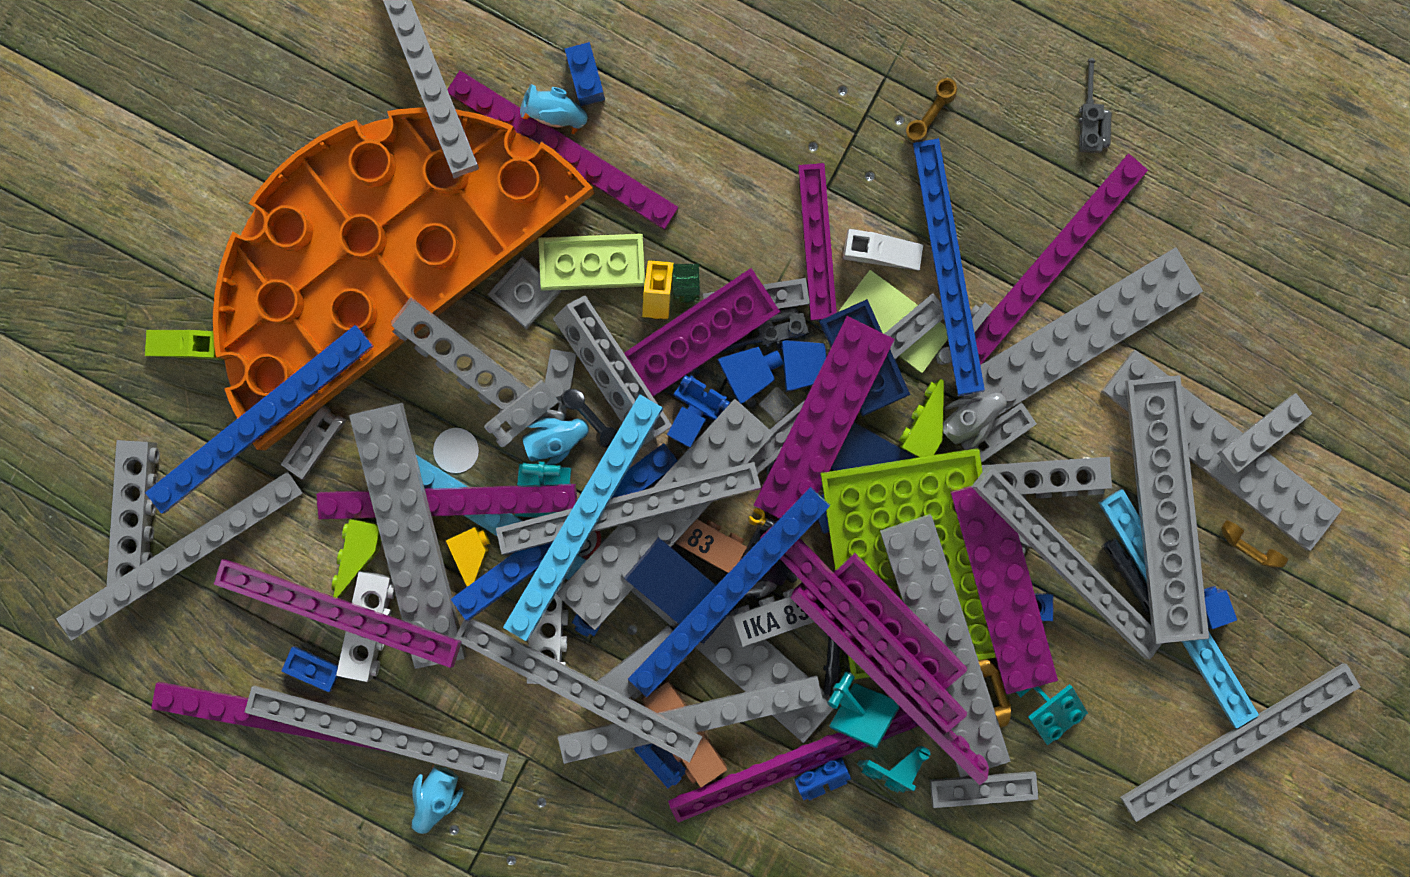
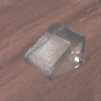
(776, 404)

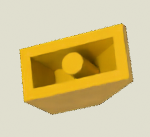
(657, 290)
(469, 553)

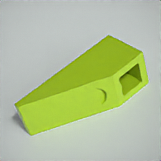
(180, 344)
(927, 429)
(359, 549)

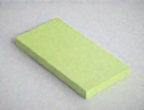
(591, 262)
(889, 308)

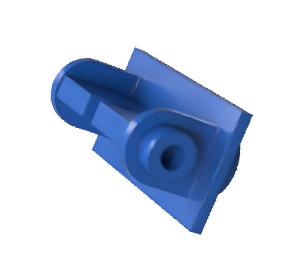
(692, 392)
(661, 763)
(811, 782)

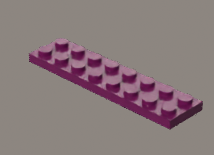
(825, 416)
(1004, 594)

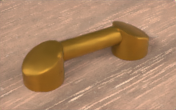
(946, 92)
(1233, 534)
(1003, 711)

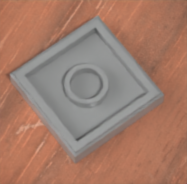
(521, 293)

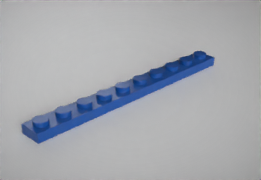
(948, 267)
(259, 419)
(525, 562)
(729, 591)

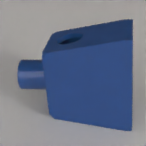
(801, 363)
(749, 371)

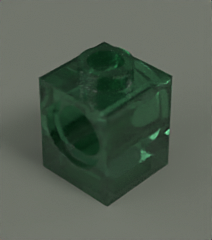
(686, 282)

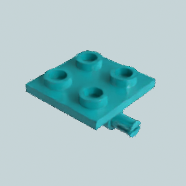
(542, 475)
(862, 712)
(1057, 713)
(900, 776)

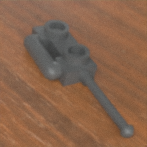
(1090, 115)
(775, 334)

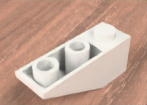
(881, 250)

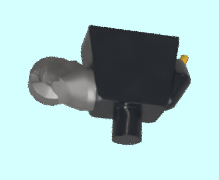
(777, 573)

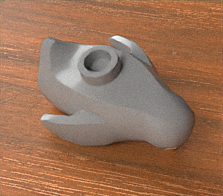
(973, 418)

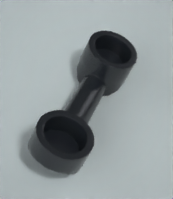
(575, 399)

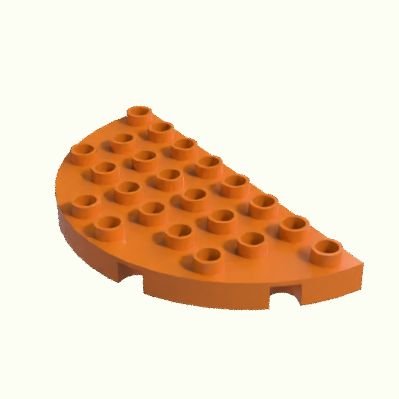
(362, 229)

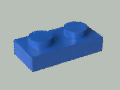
(310, 669)

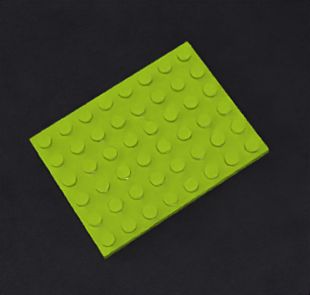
(900, 491)

